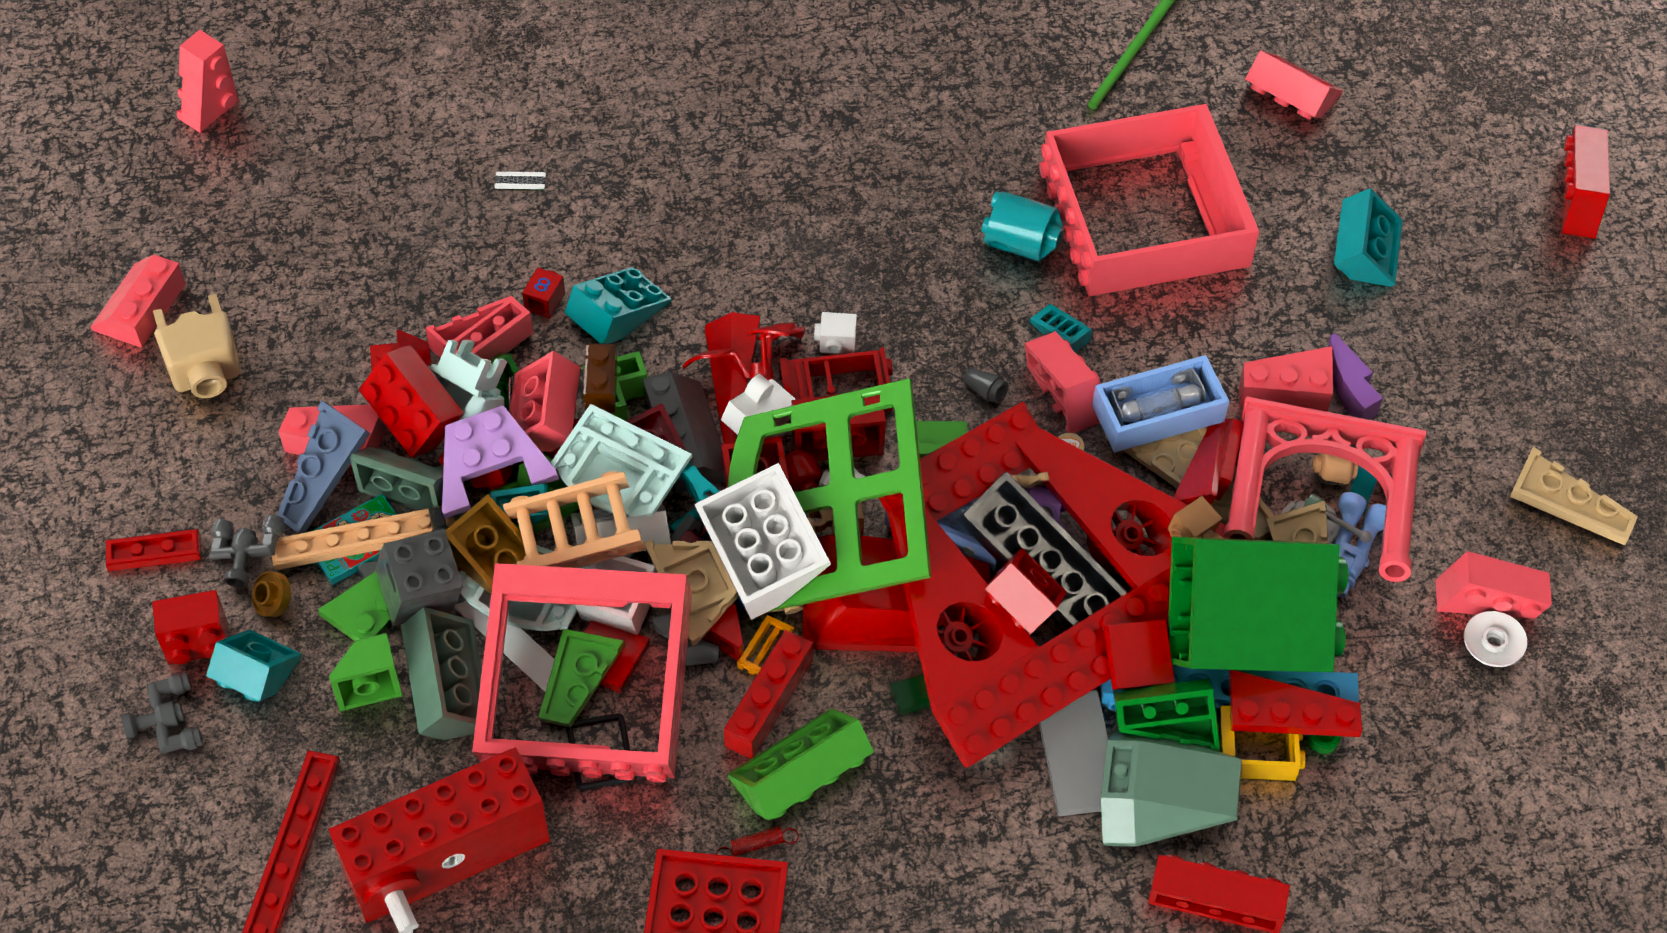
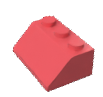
(1292, 85)
(146, 288)
(546, 400)

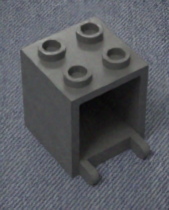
(418, 575)

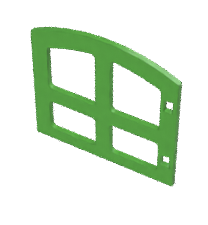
(845, 490)

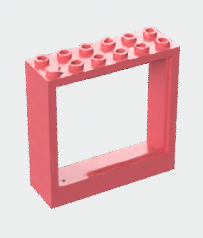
(1210, 178)
(587, 588)

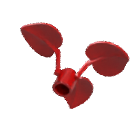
(763, 367)

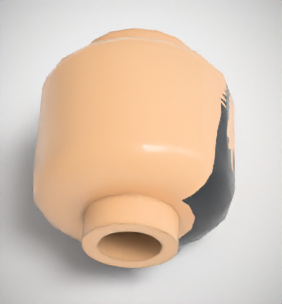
(1333, 469)

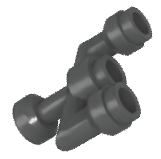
(243, 545)
(165, 716)

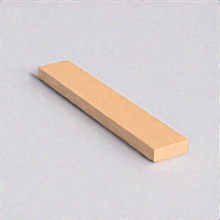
(350, 539)

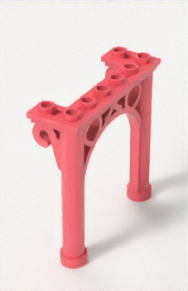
(1333, 436)

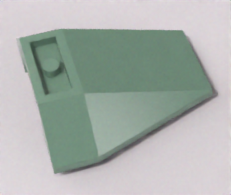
(1164, 789)

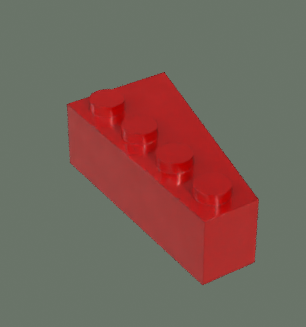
(1585, 180)

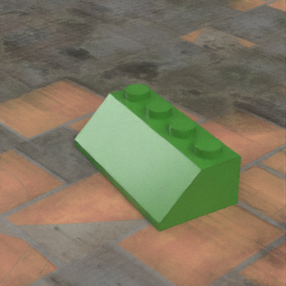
(801, 763)

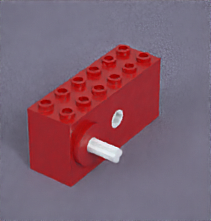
(439, 836)

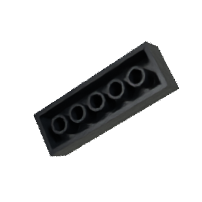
(1011, 519)

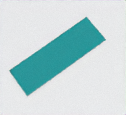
(1364, 485)

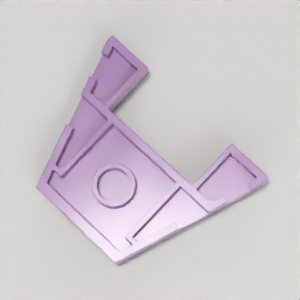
(485, 445)

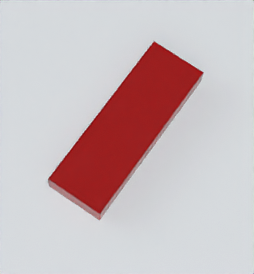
(153, 550)

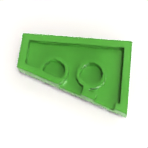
(575, 675)

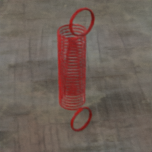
(756, 848)

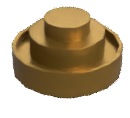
(271, 594)

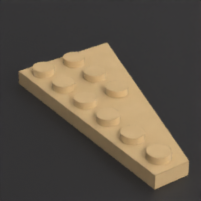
(1170, 461)

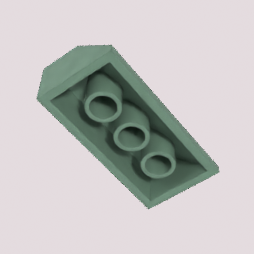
(443, 672)

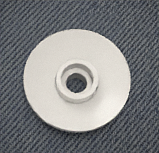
(1496, 628)

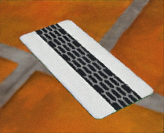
(520, 180)

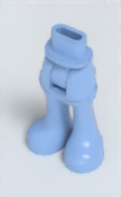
(1351, 509)

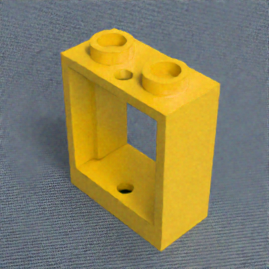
(1258, 768)

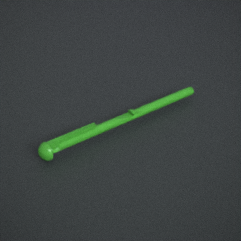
(1132, 49)

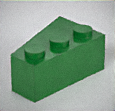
(1170, 712)

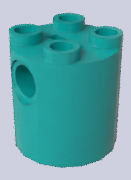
(1022, 226)

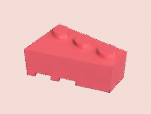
(493, 329)
(1065, 377)
(1290, 379)
(299, 421)
(1490, 584)

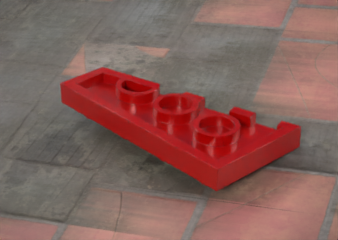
(1278, 707)

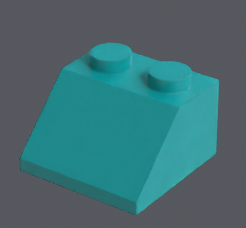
(252, 664)

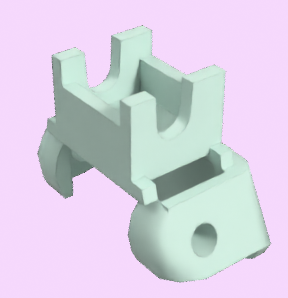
(469, 378)

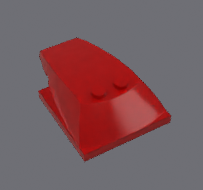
(870, 618)

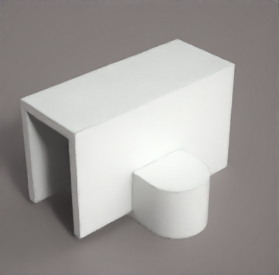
(757, 398)

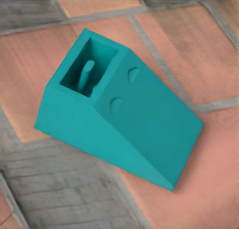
(615, 304)

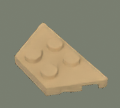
(707, 578)

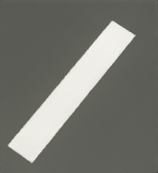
(518, 647)

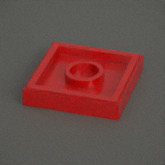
(1138, 654)
(628, 658)

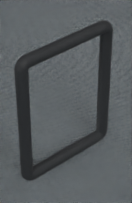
(582, 786)

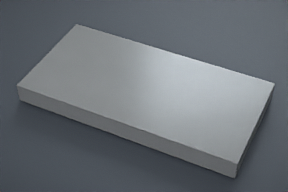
(1076, 755)

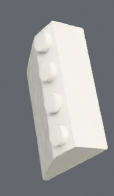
(763, 539)

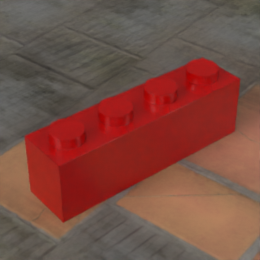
(768, 694)
(1219, 893)

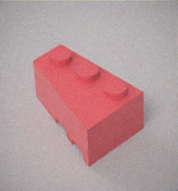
(206, 81)

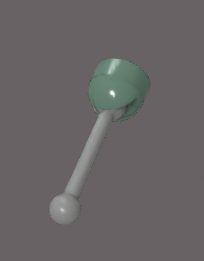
(1365, 536)

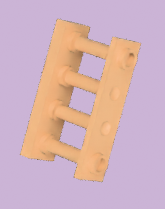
(595, 548)

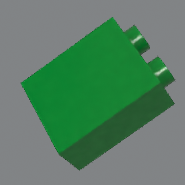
(1255, 604)

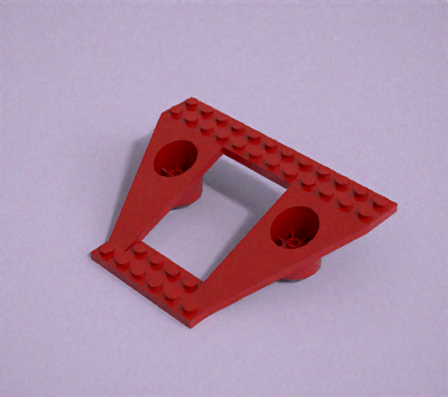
(1013, 679)

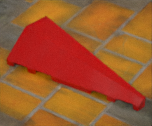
(727, 377)

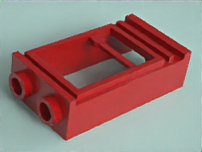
(797, 373)

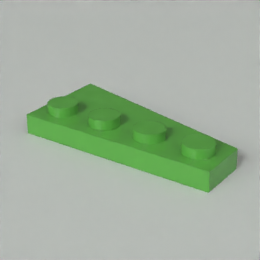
(358, 610)

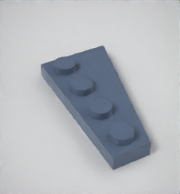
(321, 466)

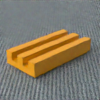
(754, 668)

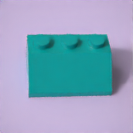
(1368, 239)

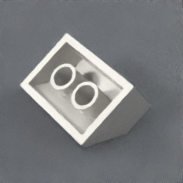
(651, 527)

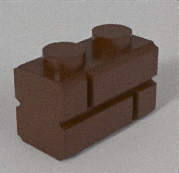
(600, 377)

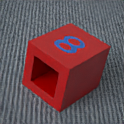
(543, 292)

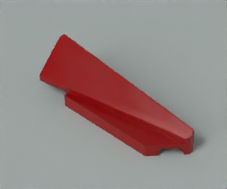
(1212, 464)

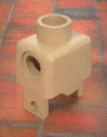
(198, 350)

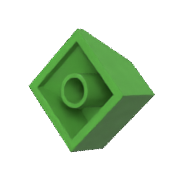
(365, 674)

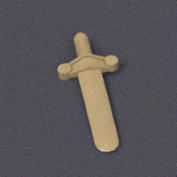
(1031, 481)

